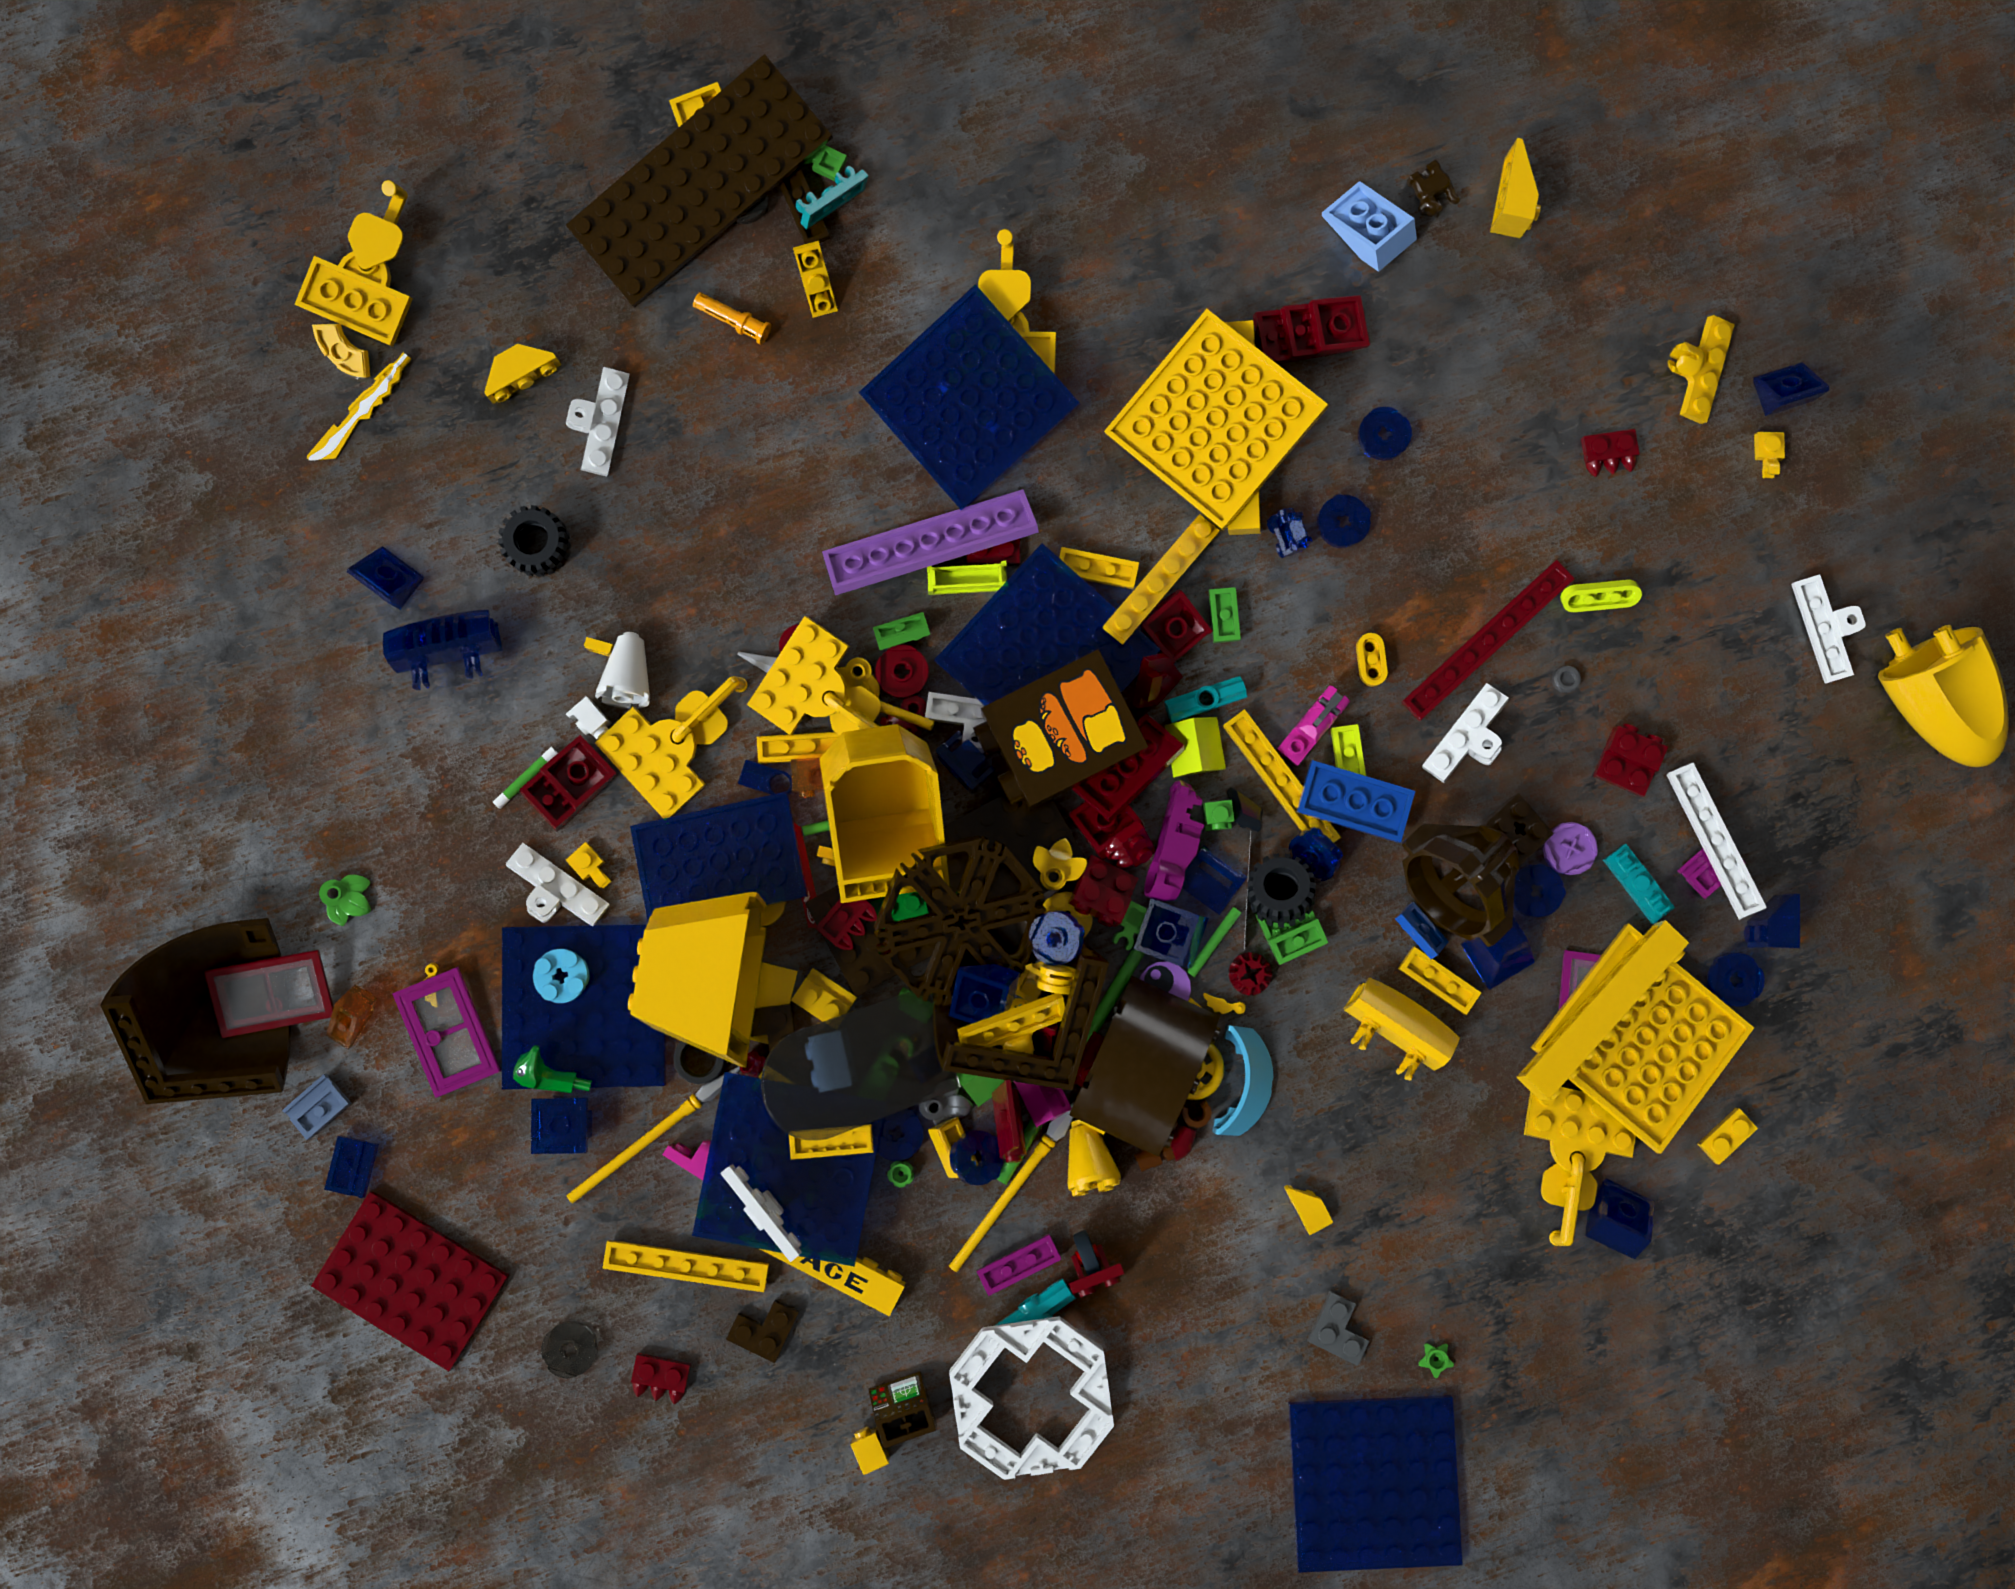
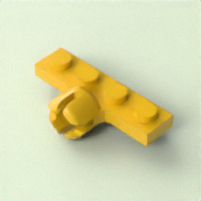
(1702, 367)
(1016, 1026)

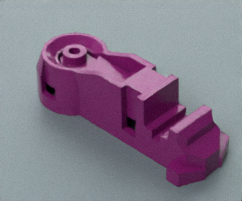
(1174, 847)

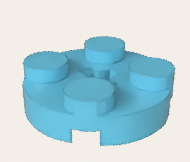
(547, 967)

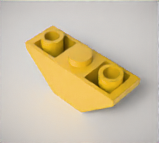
(815, 279)
(517, 370)

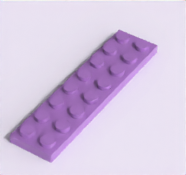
(930, 542)

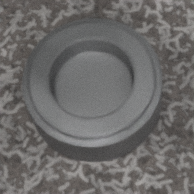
(1566, 679)

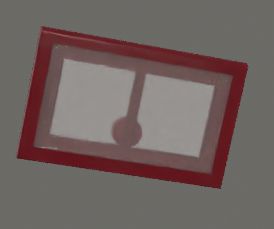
(270, 993)

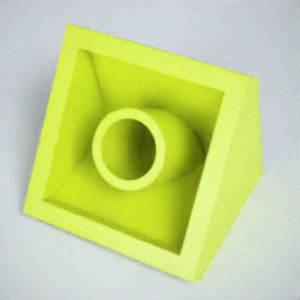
(1202, 746)

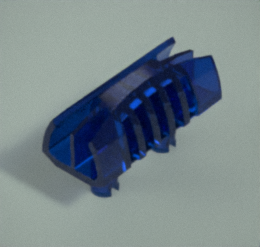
(440, 642)

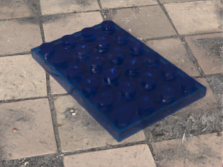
(721, 854)

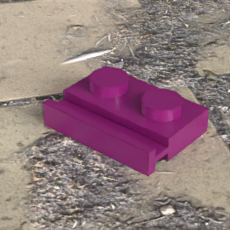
(1701, 874)

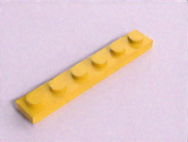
(1160, 579)
(1273, 771)
(685, 1266)

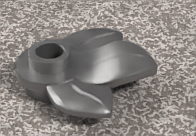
(949, 1106)

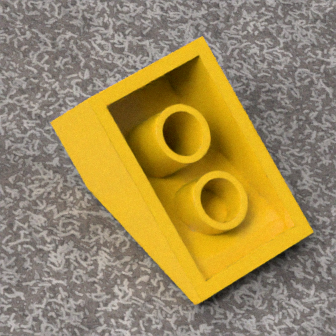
(1517, 195)

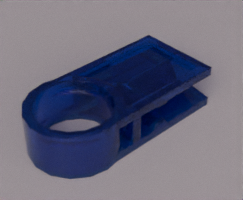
(760, 777)

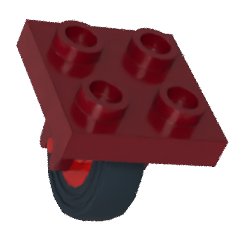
(1088, 1257)

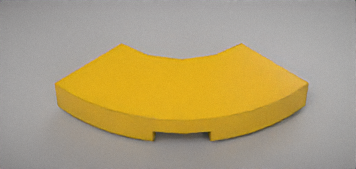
(340, 351)

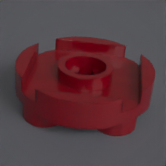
(891, 661)

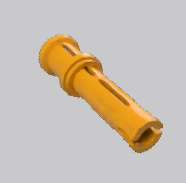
(742, 322)

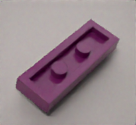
(1018, 1264)

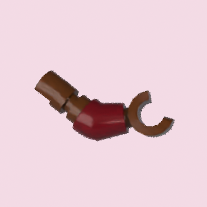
(1182, 1141)

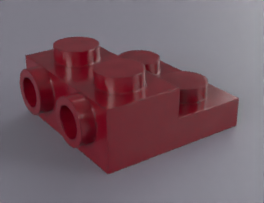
(1630, 759)
(1100, 831)
(1103, 892)

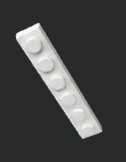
(1716, 841)

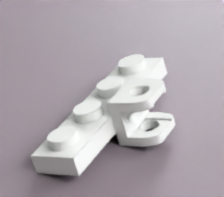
(600, 420)
(1827, 627)
(956, 711)
(1469, 736)
(554, 888)
(763, 1211)

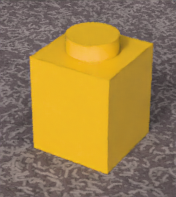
(869, 1450)

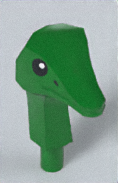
(533, 1073)

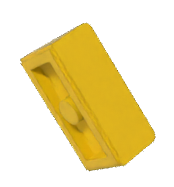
(943, 1138)

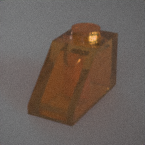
(351, 1016)

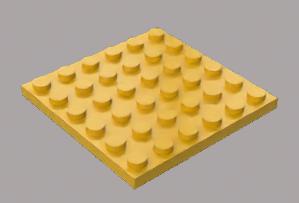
(1216, 419)
(1661, 1054)

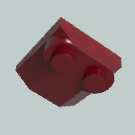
(1175, 625)

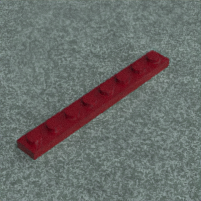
(1487, 640)

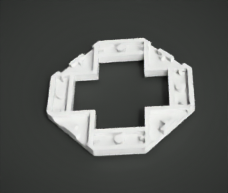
(1023, 1341)

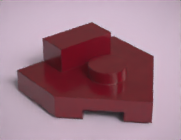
(1155, 680)

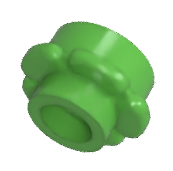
(906, 1168)

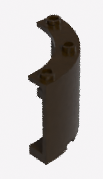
(1146, 1066)

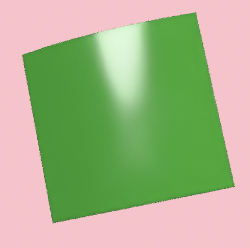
(1294, 940)

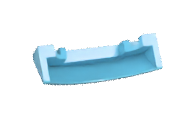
(1257, 1082)

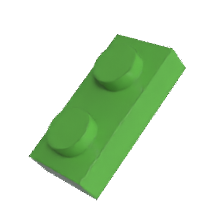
(1224, 615)
(901, 631)

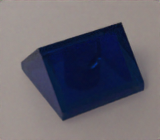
(1788, 388)
(387, 576)

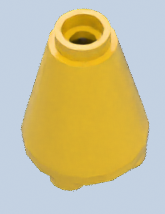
(1089, 1162)

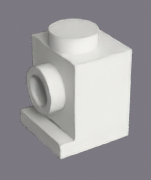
(590, 718)

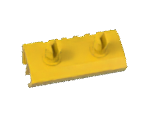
(1403, 1024)

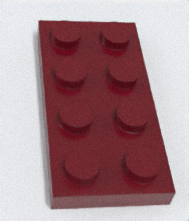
(1121, 785)

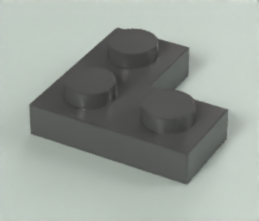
(1331, 1332)

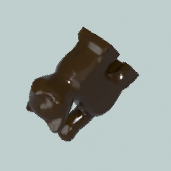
(1428, 188)

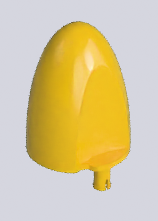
(1950, 693)

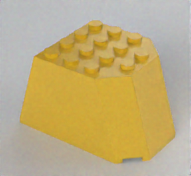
(888, 777)
(702, 973)

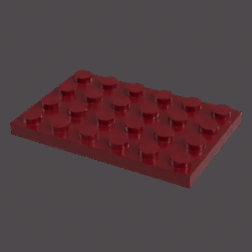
(410, 1280)

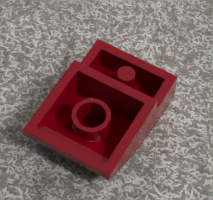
(568, 783)

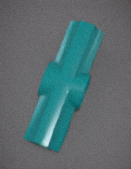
(1221, 693)
(1043, 1304)

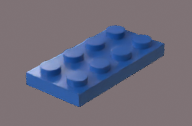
(1355, 801)

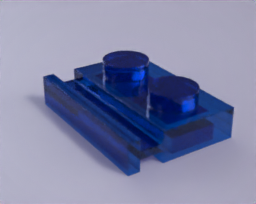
(351, 1166)

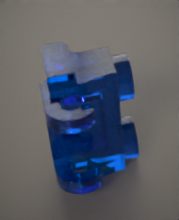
(1289, 532)

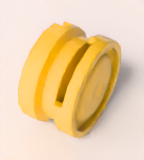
(1056, 978)

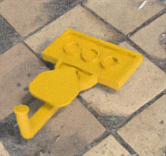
(1009, 293)
(357, 296)
(802, 678)
(653, 759)
(1581, 1126)

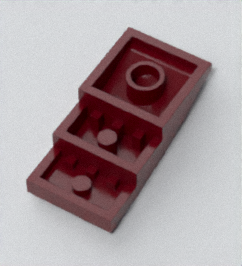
(1312, 329)

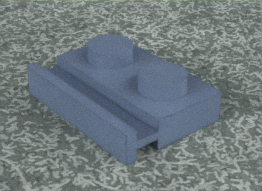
(317, 1106)

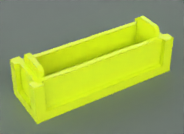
(966, 578)

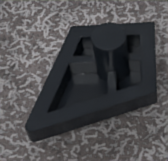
(1245, 811)

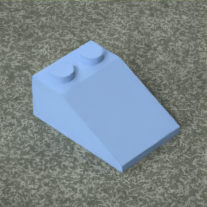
(1371, 225)

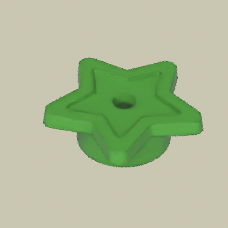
(1443, 1360)

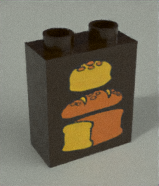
(1060, 731)

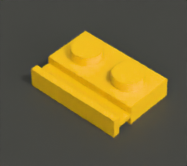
(823, 996)

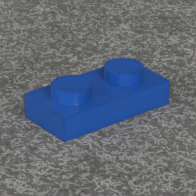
(1421, 930)

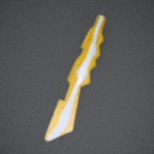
(362, 408)

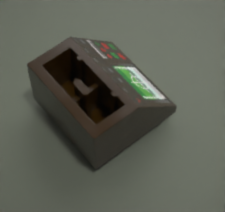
(902, 1409)

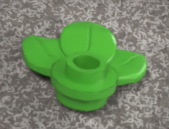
(349, 899)

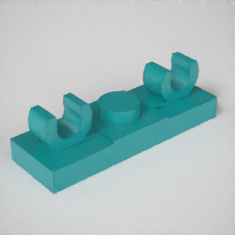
(832, 197)
(1639, 883)

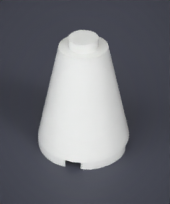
(625, 674)

